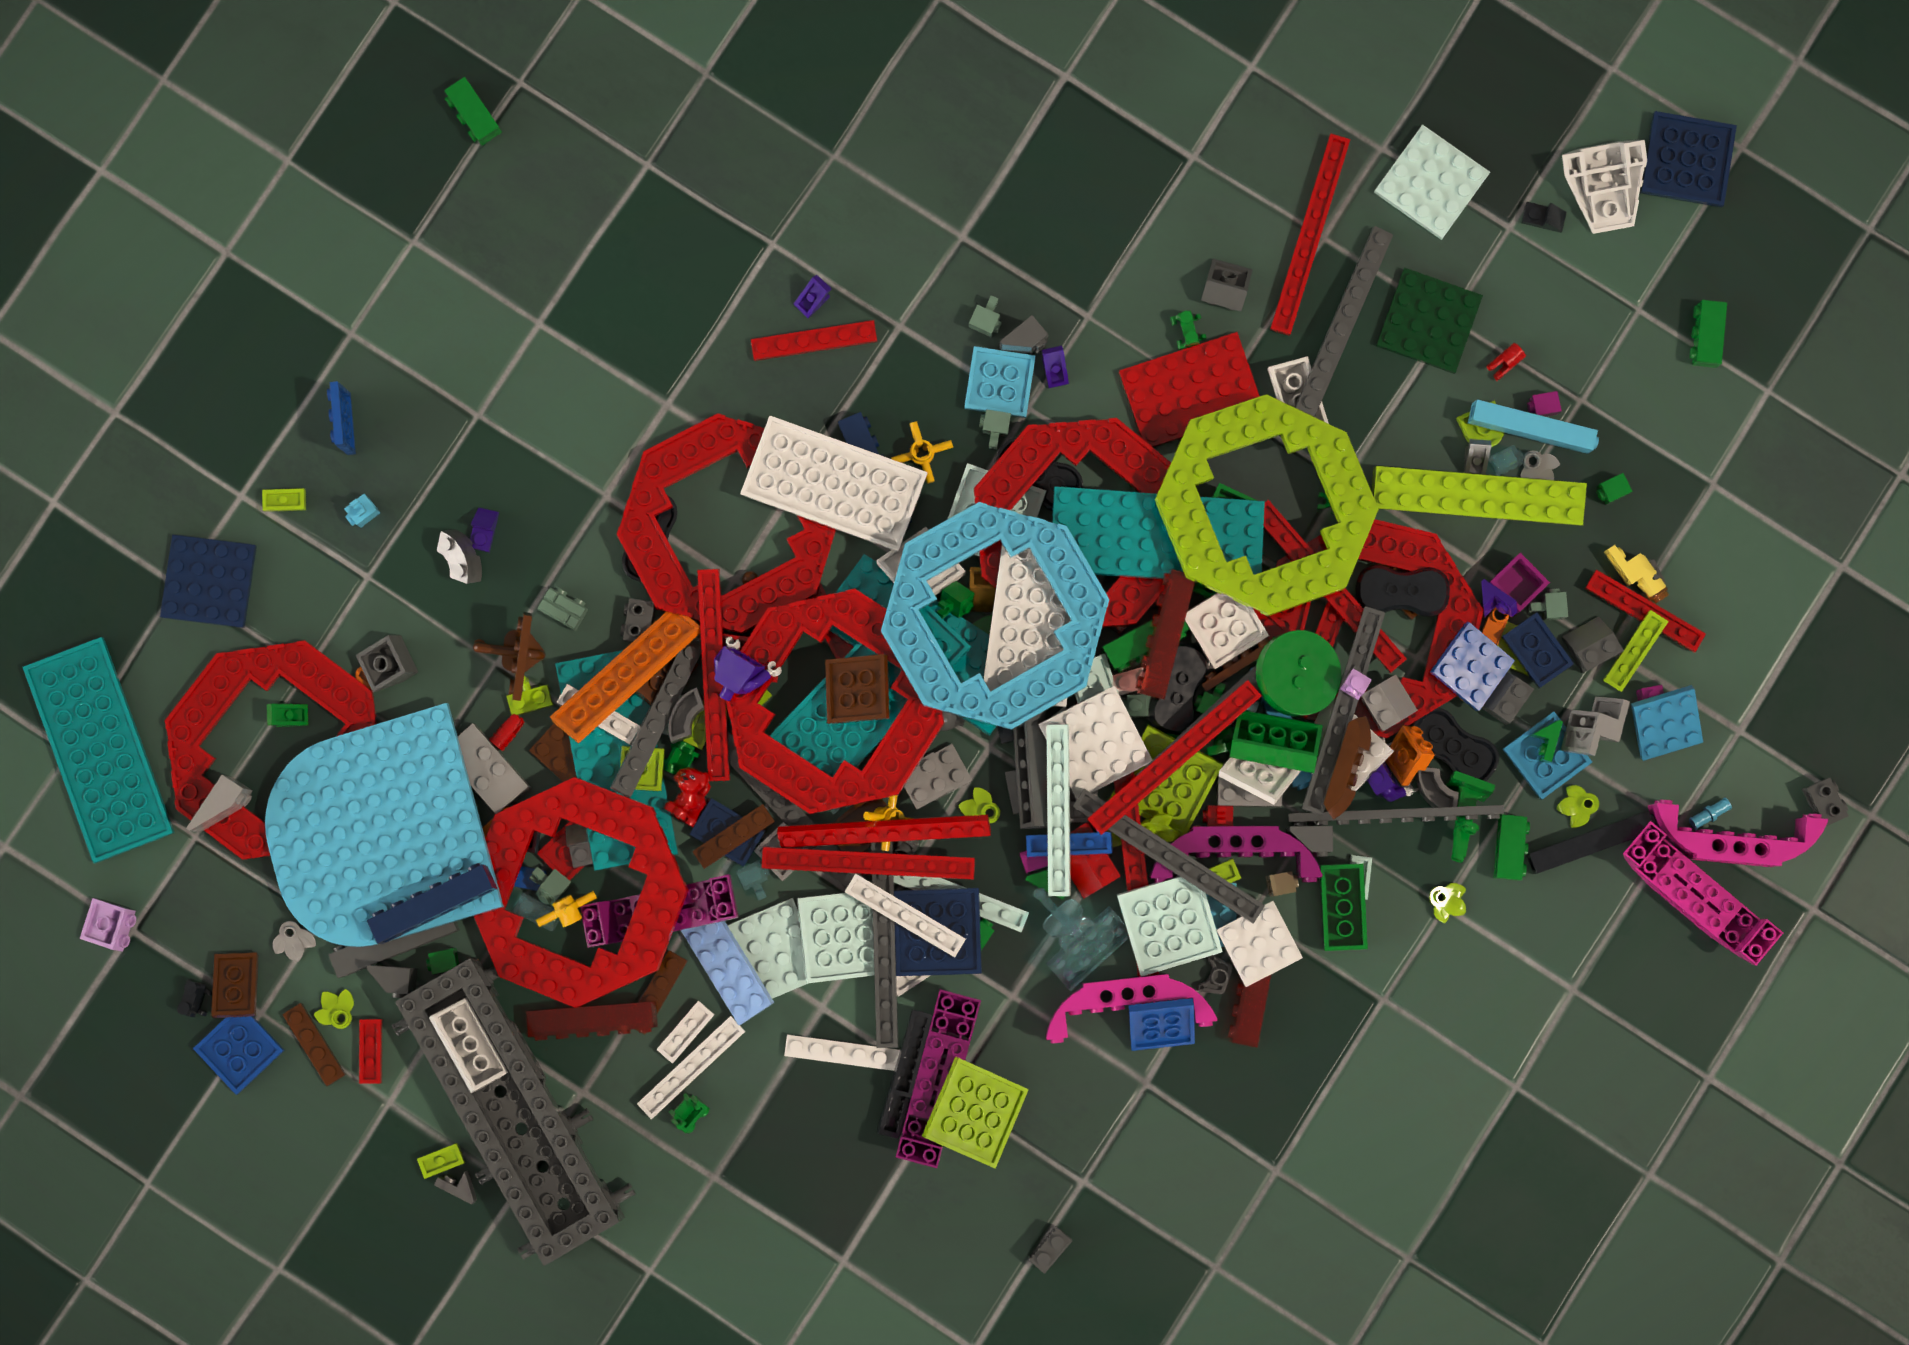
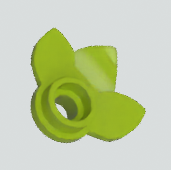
(979, 804)
(1575, 806)
(1160, 826)
(1451, 901)
(334, 1006)

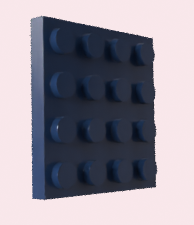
(1688, 159)
(208, 581)
(953, 909)

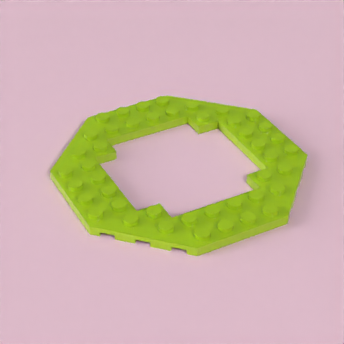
(1193, 533)

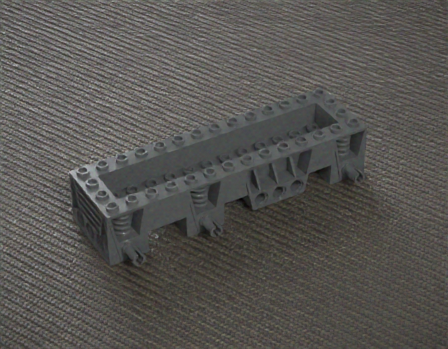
(493, 1120)

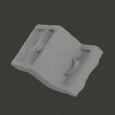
(1602, 723)
(937, 777)

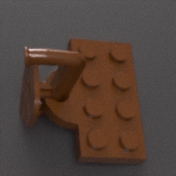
(518, 653)

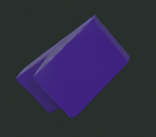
(813, 296)
(1055, 366)
(483, 529)
(1494, 597)

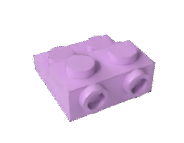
(108, 925)

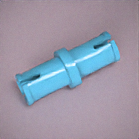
(1710, 813)

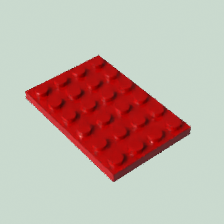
(1187, 386)

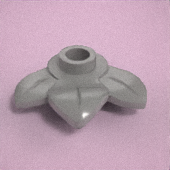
(1543, 467)
(295, 943)

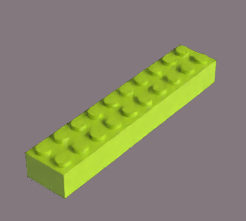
(1479, 495)

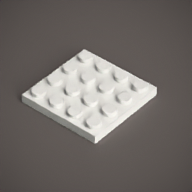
(1101, 741)

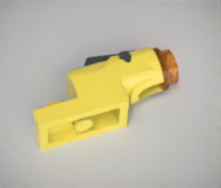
(1640, 570)

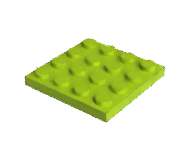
(1183, 790)
(975, 1112)

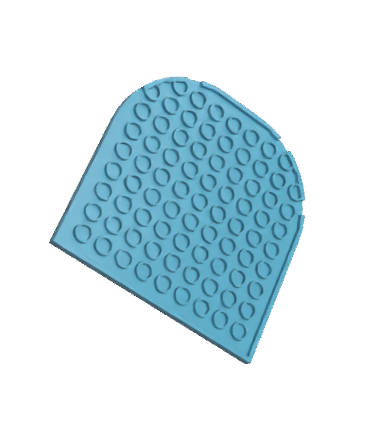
(374, 823)

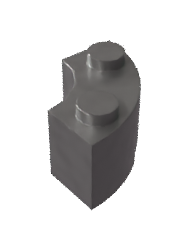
(461, 556)
(683, 715)
(1434, 790)

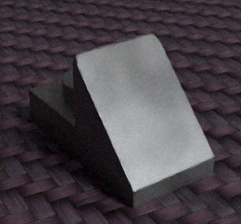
(1477, 456)
(579, 845)
(462, 1190)

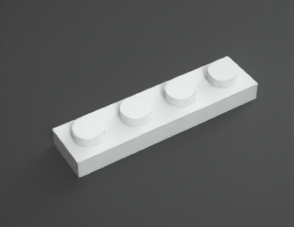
(614, 723)

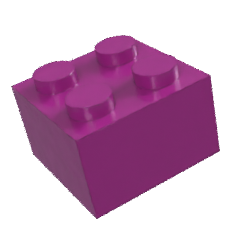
(1520, 581)

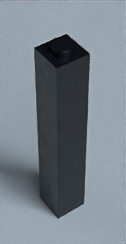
(1589, 842)

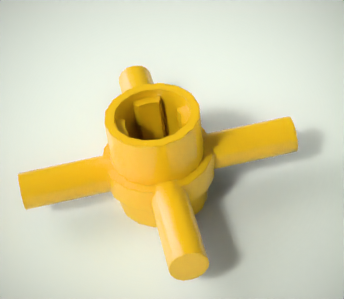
(924, 461)
(886, 813)
(566, 910)

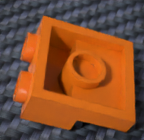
(1409, 754)

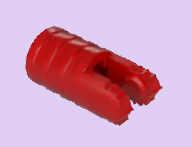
(1508, 358)
(507, 732)

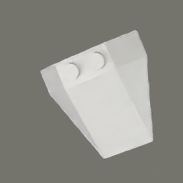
(1607, 182)

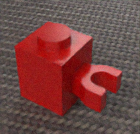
(1218, 816)

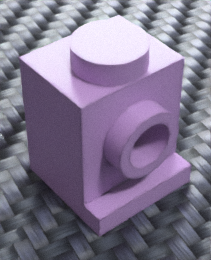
(1355, 684)

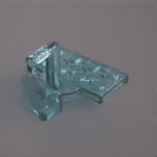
(1082, 940)

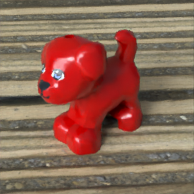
(691, 799)

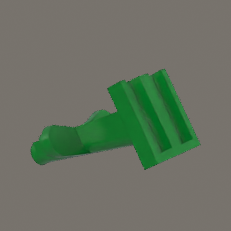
(1470, 791)

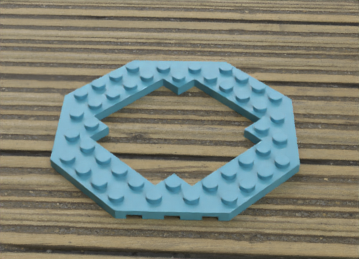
(921, 654)

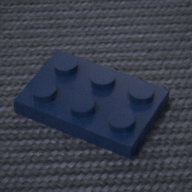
(1537, 650)
(715, 820)

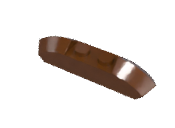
(1344, 775)

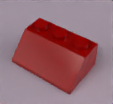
(1091, 871)

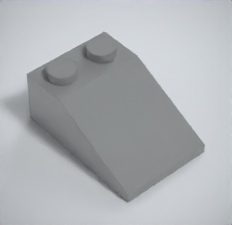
(223, 800)

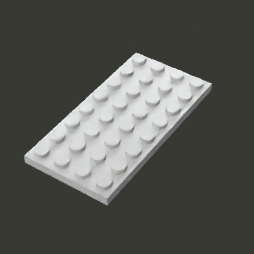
(834, 483)
(1022, 620)

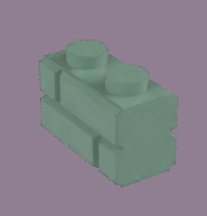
(562, 608)

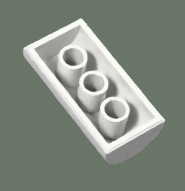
(1289, 381)
(468, 1045)

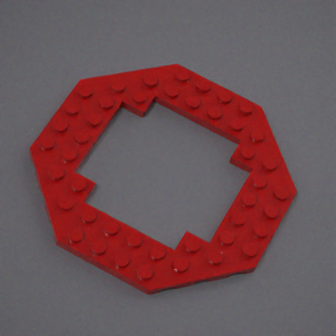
(1032, 455)
(1409, 551)
(655, 558)
(215, 693)
(792, 774)
(651, 920)

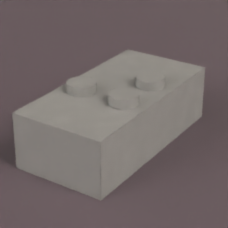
(490, 771)

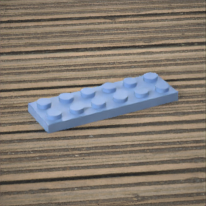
(729, 970)

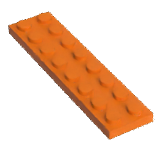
(625, 675)

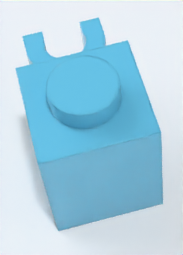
(361, 511)

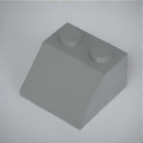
(1388, 703)

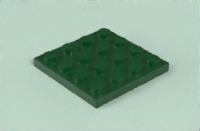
(1429, 320)

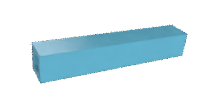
(1533, 426)

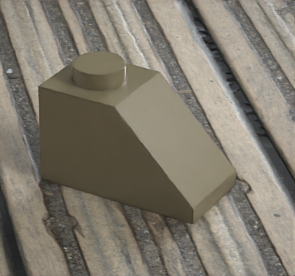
(1281, 883)

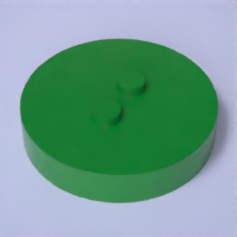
(1298, 673)

